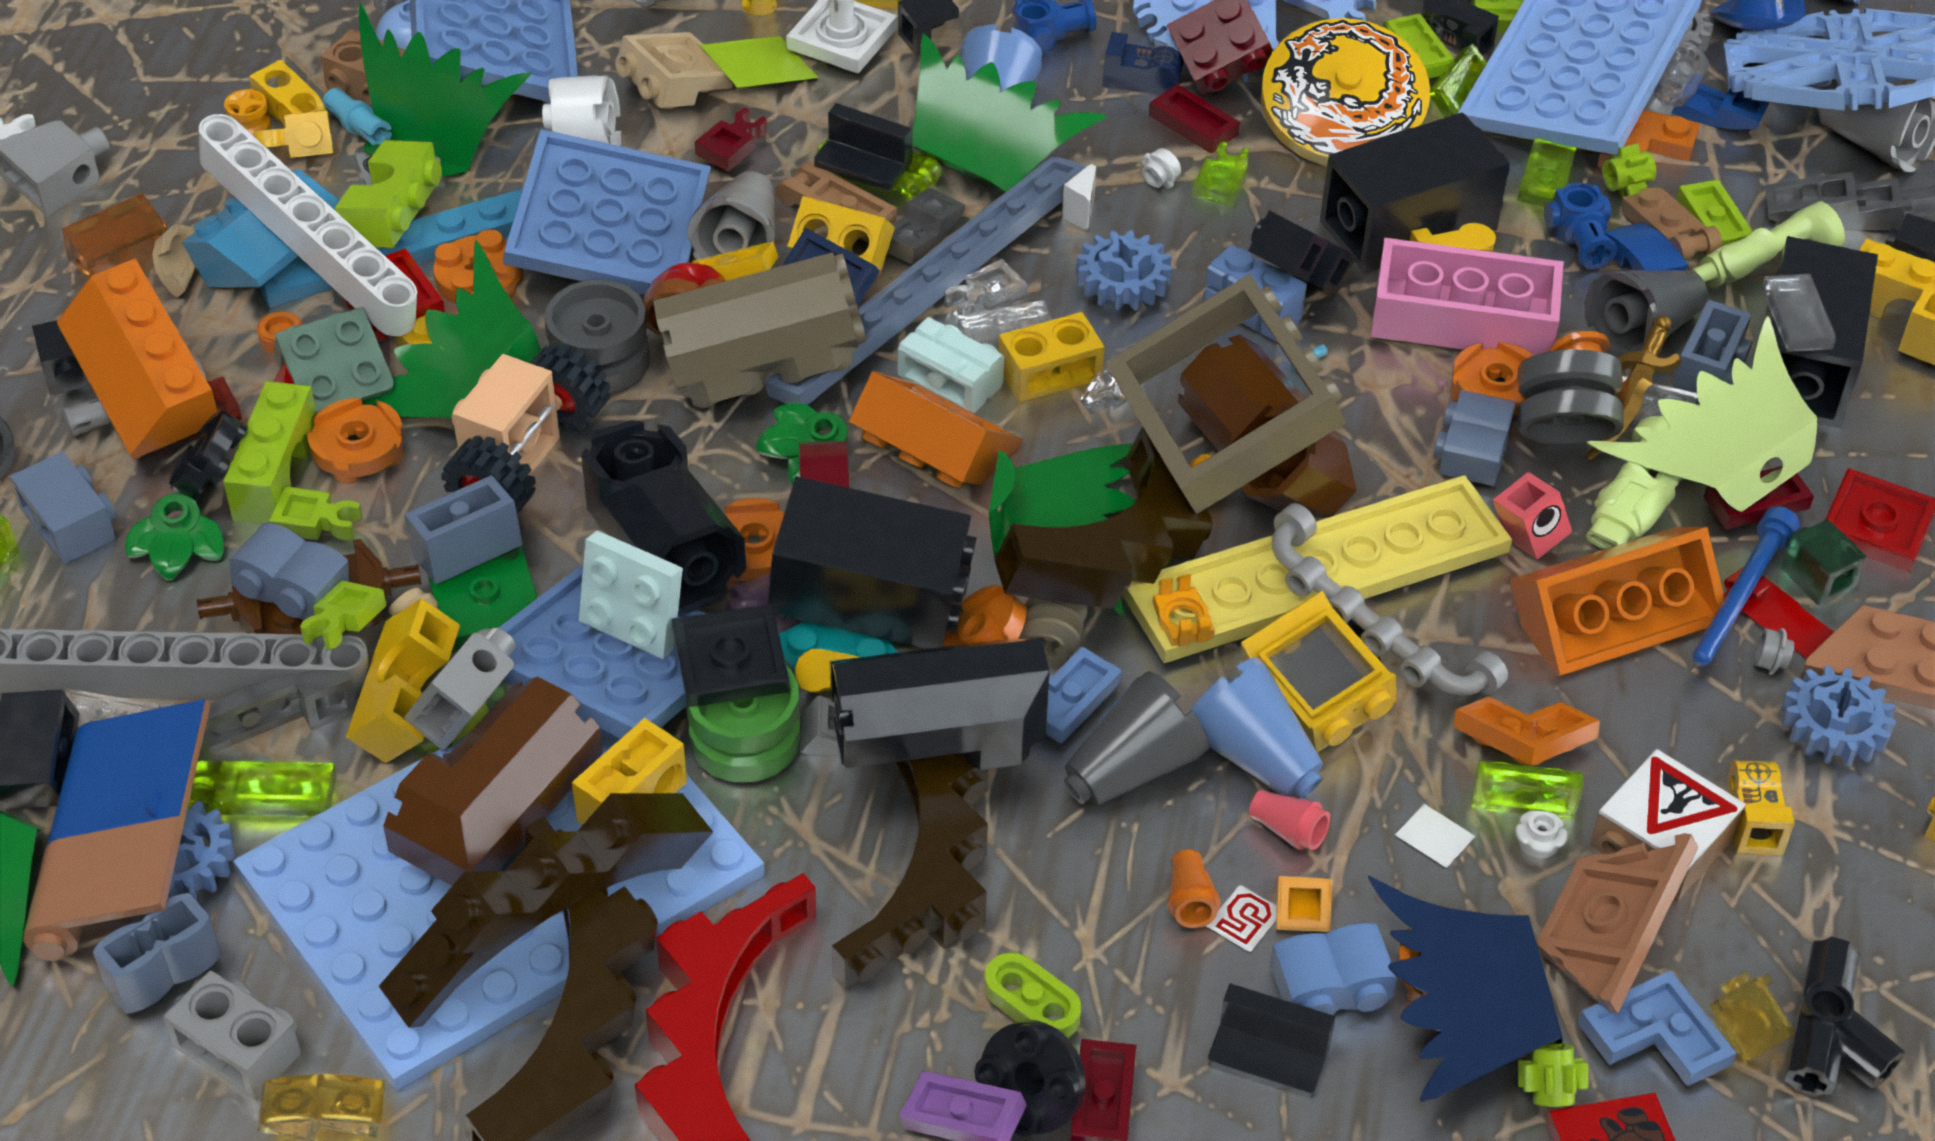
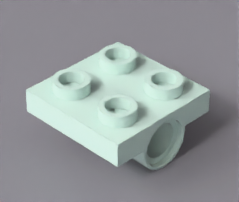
(629, 594)

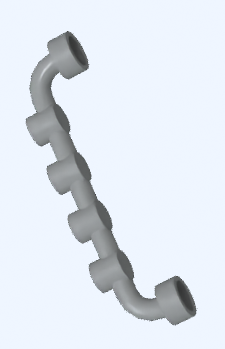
(1293, 527)

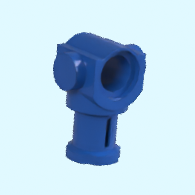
(1049, 21)
(1581, 219)

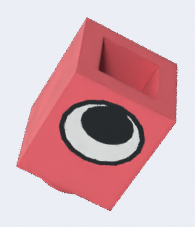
(1533, 515)

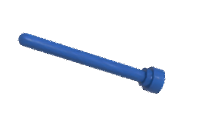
(1773, 533)

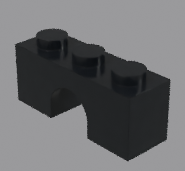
(1301, 252)

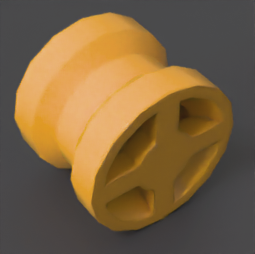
(248, 109)

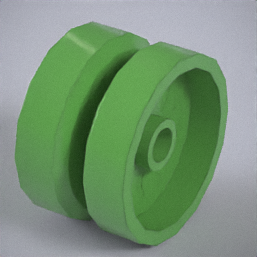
(747, 736)

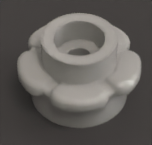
(1773, 650)

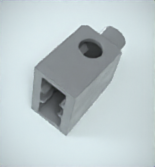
(52, 163)
(462, 686)

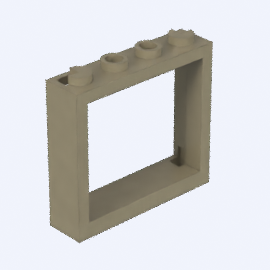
(1260, 448)

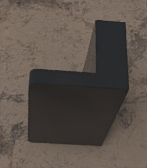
(865, 147)
(1271, 1041)

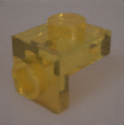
(1751, 1015)

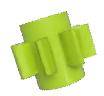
(1629, 170)
(1553, 1075)

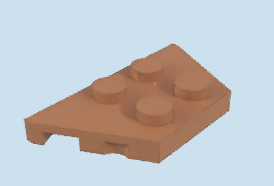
(1888, 648)
(1613, 915)

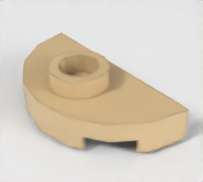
(172, 260)

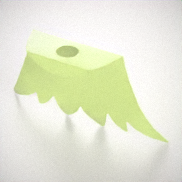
(1731, 430)

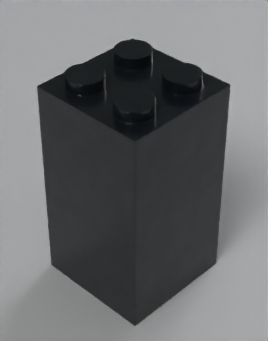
(1412, 181)
(1846, 289)
(871, 564)

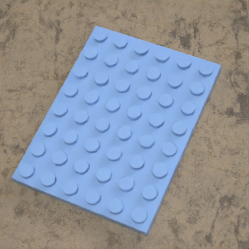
(360, 910)

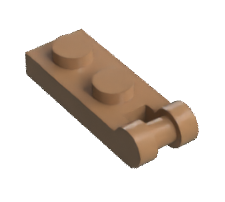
(827, 187)
(1672, 220)

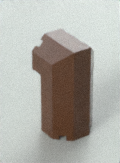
(1240, 390)
(502, 777)

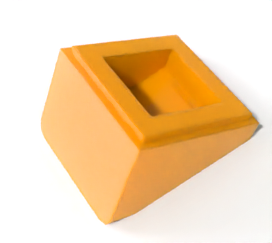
(1303, 904)

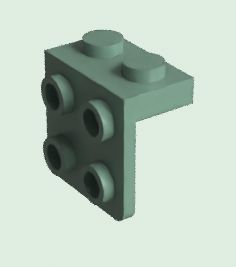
(335, 358)

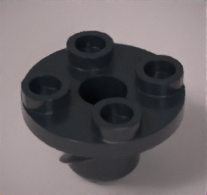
(1041, 1066)

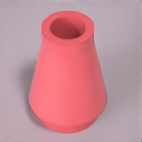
(1293, 819)

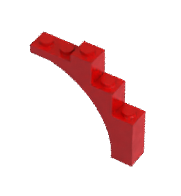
(686, 1025)

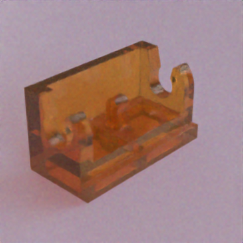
(111, 232)

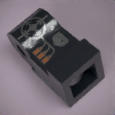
(1461, 24)

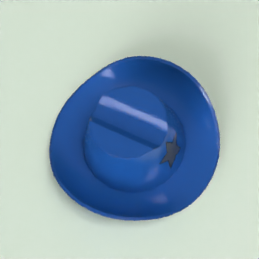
(1760, 13)

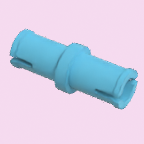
(356, 116)

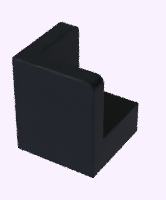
(921, 16)

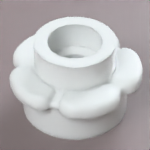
(1160, 168)
(1541, 843)

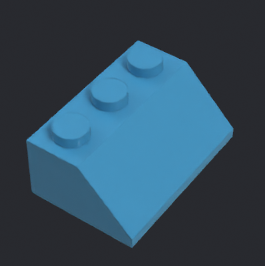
(239, 248)

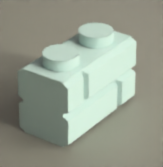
(951, 364)

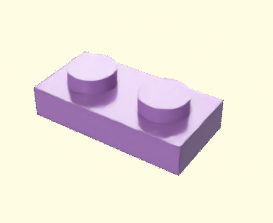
(962, 1109)

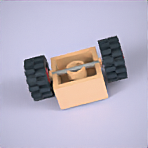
(517, 417)

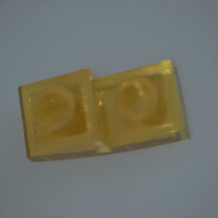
(305, 1103)

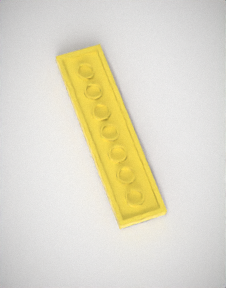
(1362, 548)

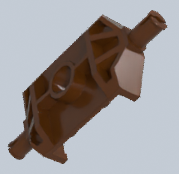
(267, 618)

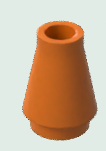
(1192, 893)

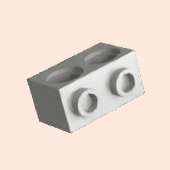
(226, 1042)

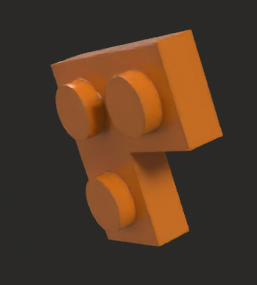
(1662, 135)
(1526, 737)

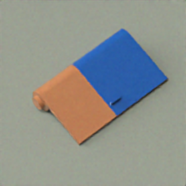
(116, 824)

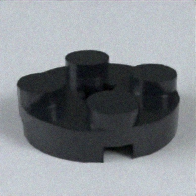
(206, 459)

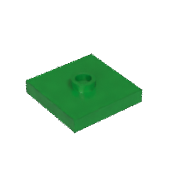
(485, 595)

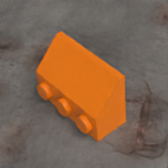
(930, 430)

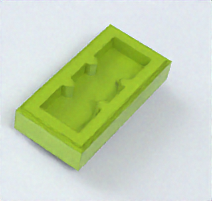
(1424, 42)

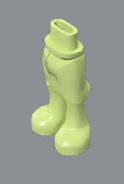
(1736, 260)
(1632, 499)

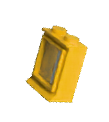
(1323, 671)

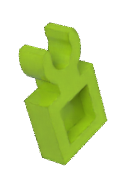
(313, 511)
(342, 609)

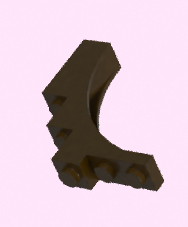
(1102, 558)
(555, 870)
(937, 890)
(562, 1079)

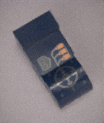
(1140, 67)

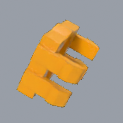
(1183, 598)

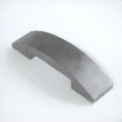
(271, 703)

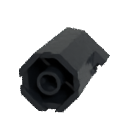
(649, 499)
(942, 702)

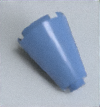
(1012, 53)
(1259, 731)

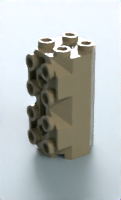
(775, 321)

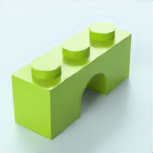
(402, 181)
(264, 454)

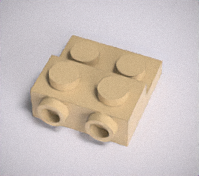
(669, 68)

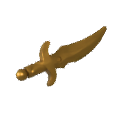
(1643, 366)

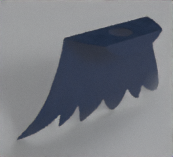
(1480, 985)

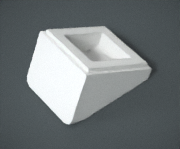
(1079, 197)

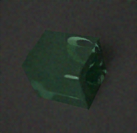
(1823, 562)

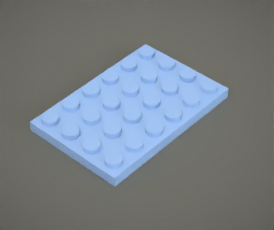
(1578, 70)

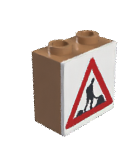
(1665, 802)

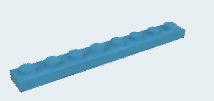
(420, 240)

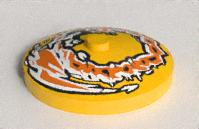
(1342, 87)

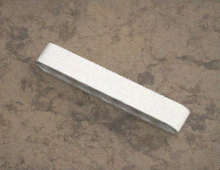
(307, 224)

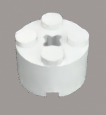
(583, 108)

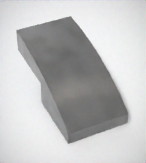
(924, 224)

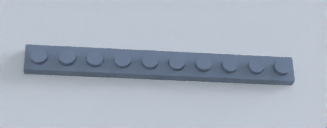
(943, 268)

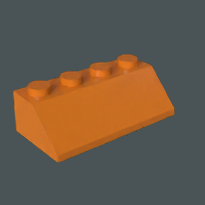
(136, 360)
(1620, 598)

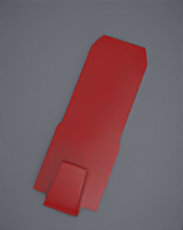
(1776, 609)

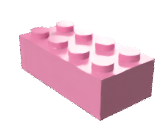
(1466, 297)

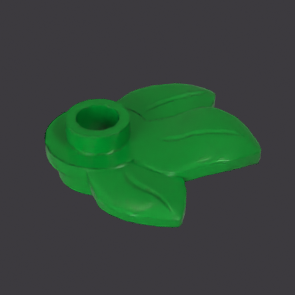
(798, 424)
(174, 541)

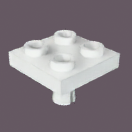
(842, 33)

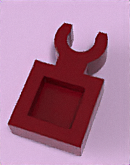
(730, 143)

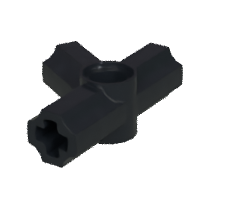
(1832, 1030)

